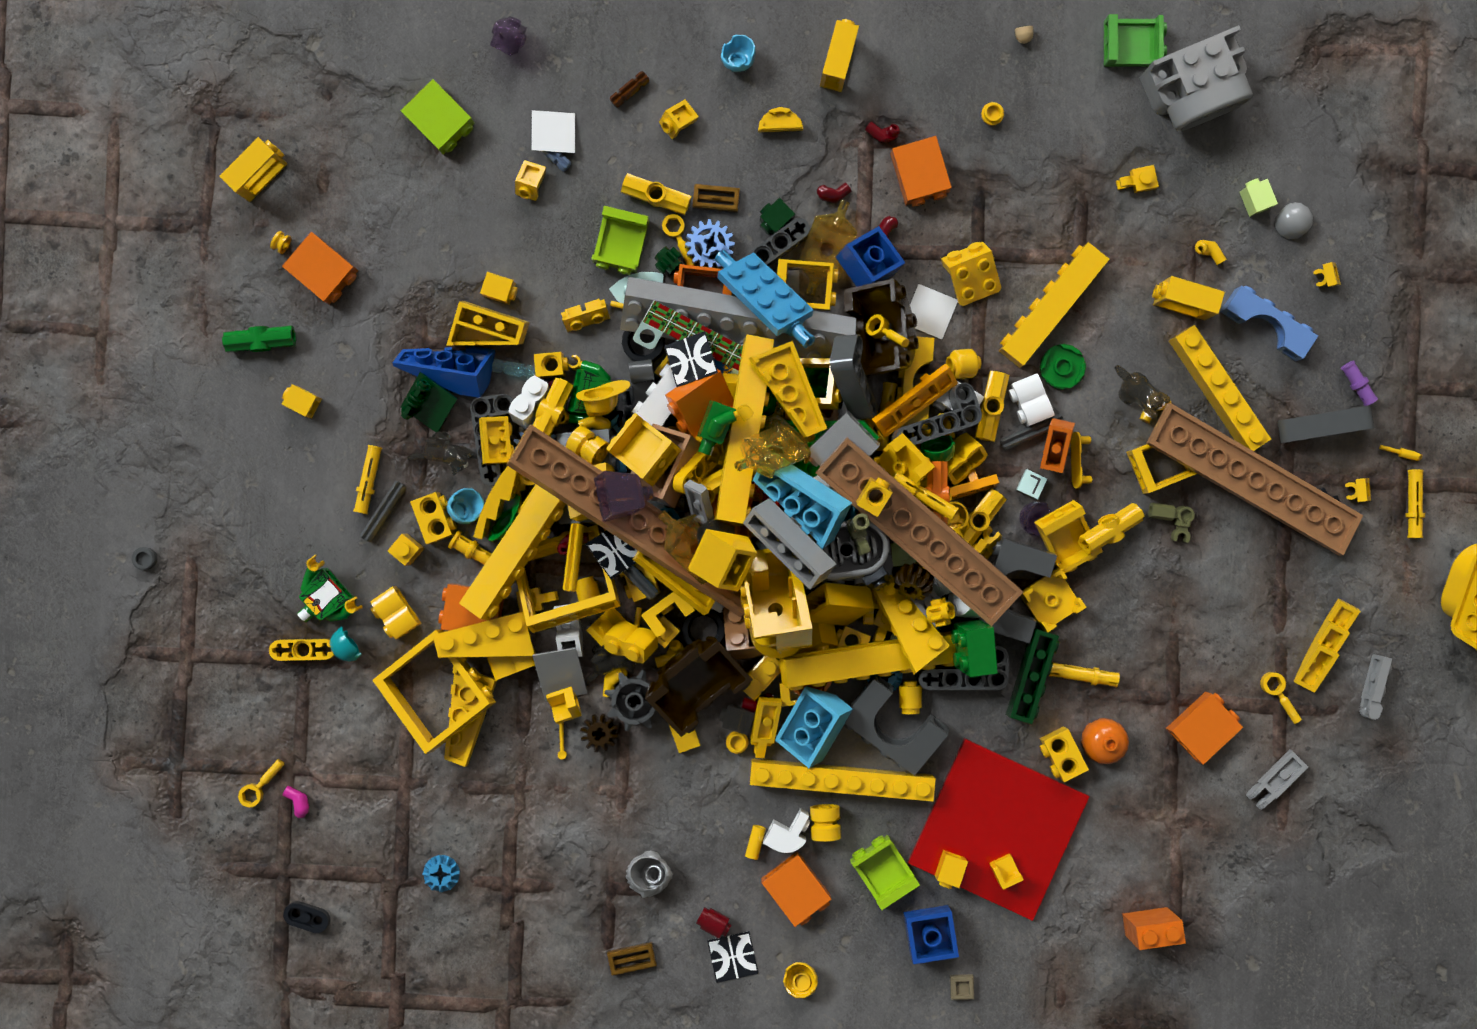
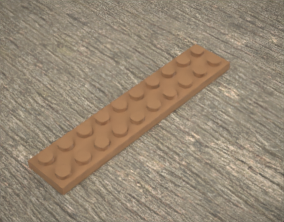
(1254, 479)
(922, 534)

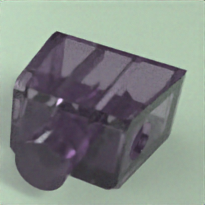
(620, 494)

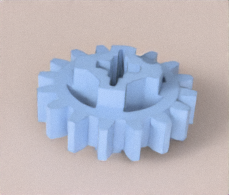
(700, 241)

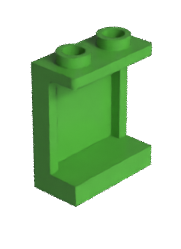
(1133, 41)

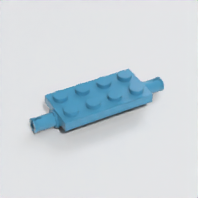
(766, 295)

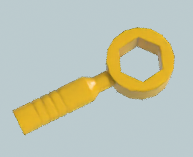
(681, 243)
(883, 330)
(1285, 702)
(265, 779)

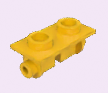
(576, 319)

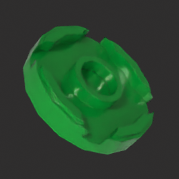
(1062, 366)

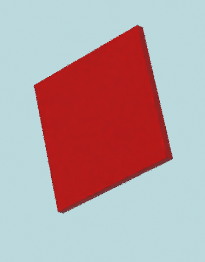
(999, 809)

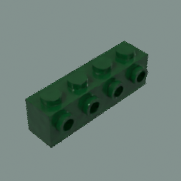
(1032, 676)

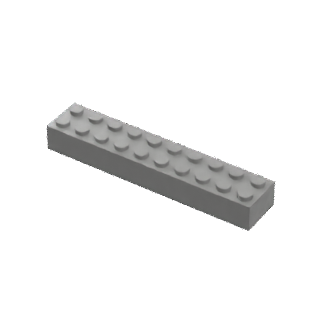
(727, 316)

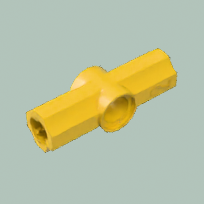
(670, 198)
(994, 391)
(552, 408)
(987, 509)
(1111, 528)

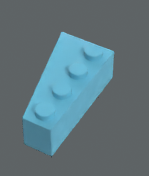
(807, 501)

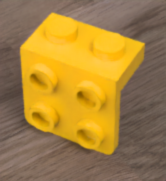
(972, 273)

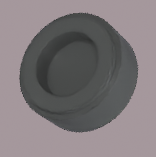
(144, 558)

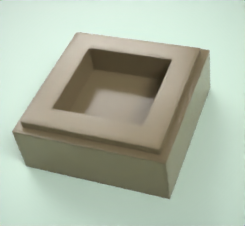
(962, 987)

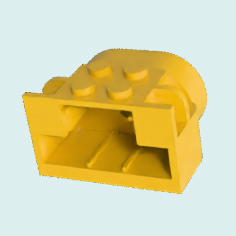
(1460, 596)
(775, 607)

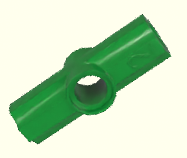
(259, 339)

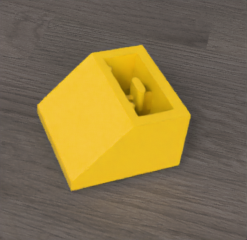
(723, 559)

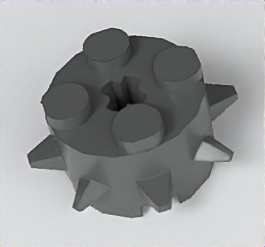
(623, 706)

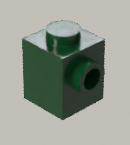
(775, 216)

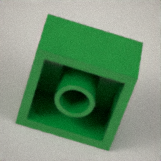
(974, 648)

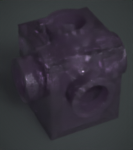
(508, 35)

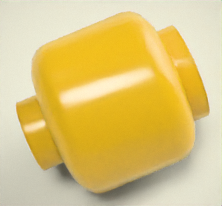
(964, 363)

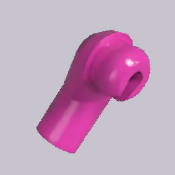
(300, 801)

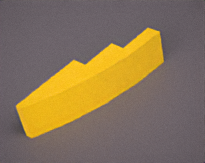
(503, 490)
(1325, 646)

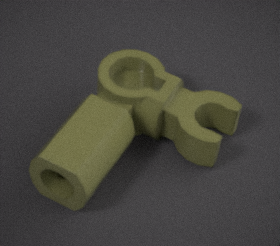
(1182, 514)
(857, 530)

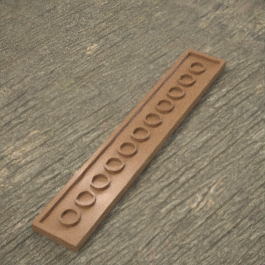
(572, 481)

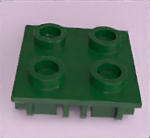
(427, 403)

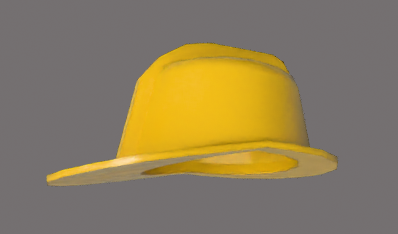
(602, 399)

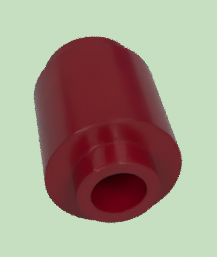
(713, 922)

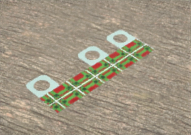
(663, 319)

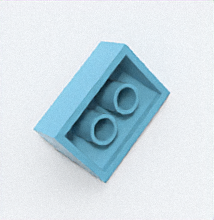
(813, 725)

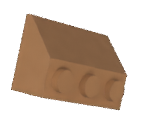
(663, 489)

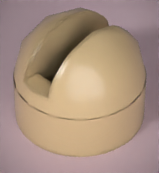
(1024, 34)

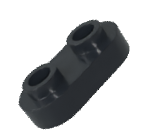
(307, 918)

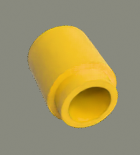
(587, 588)
(910, 697)

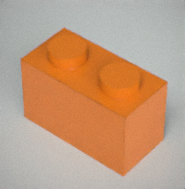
(1057, 445)

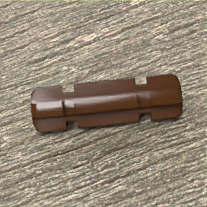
(629, 89)

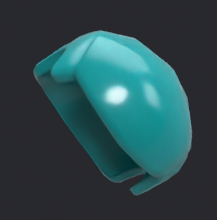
(343, 646)

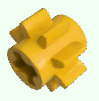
(940, 612)

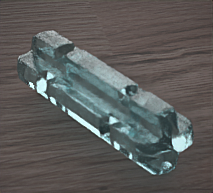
(513, 368)

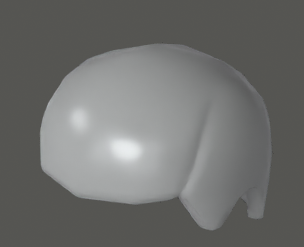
(1294, 220)

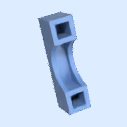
(1293, 337)

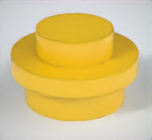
(992, 113)
(737, 742)

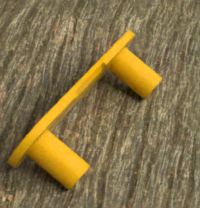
(1076, 449)

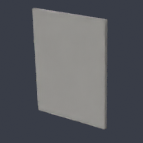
(559, 671)

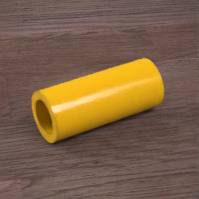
(755, 842)

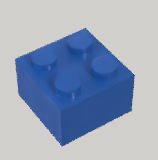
(870, 258)
(931, 934)

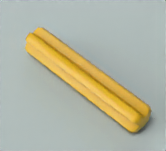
(573, 557)

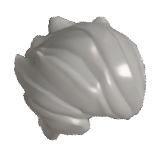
(648, 874)

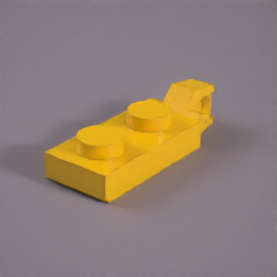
(765, 724)

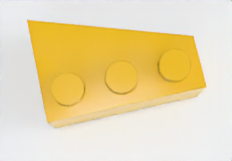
(485, 327)

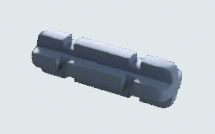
(556, 157)

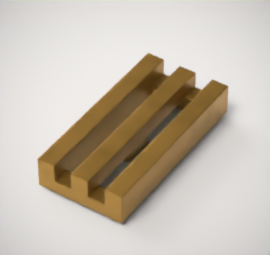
(710, 206)
(613, 953)

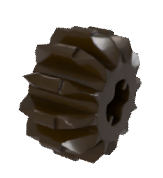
(913, 581)
(605, 739)

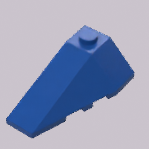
(459, 371)

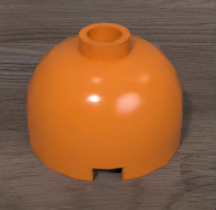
(1105, 741)

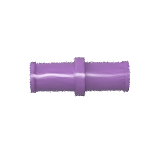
(1359, 383)

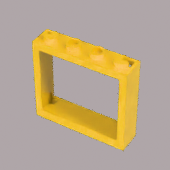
(570, 612)
(408, 715)

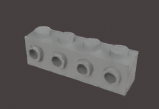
(789, 543)

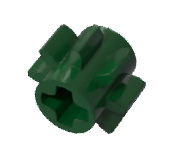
(668, 260)

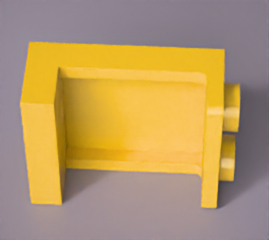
(643, 449)
(1061, 534)

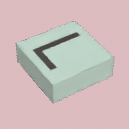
(1031, 484)

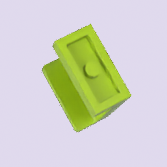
(438, 117)
(620, 240)
(884, 871)

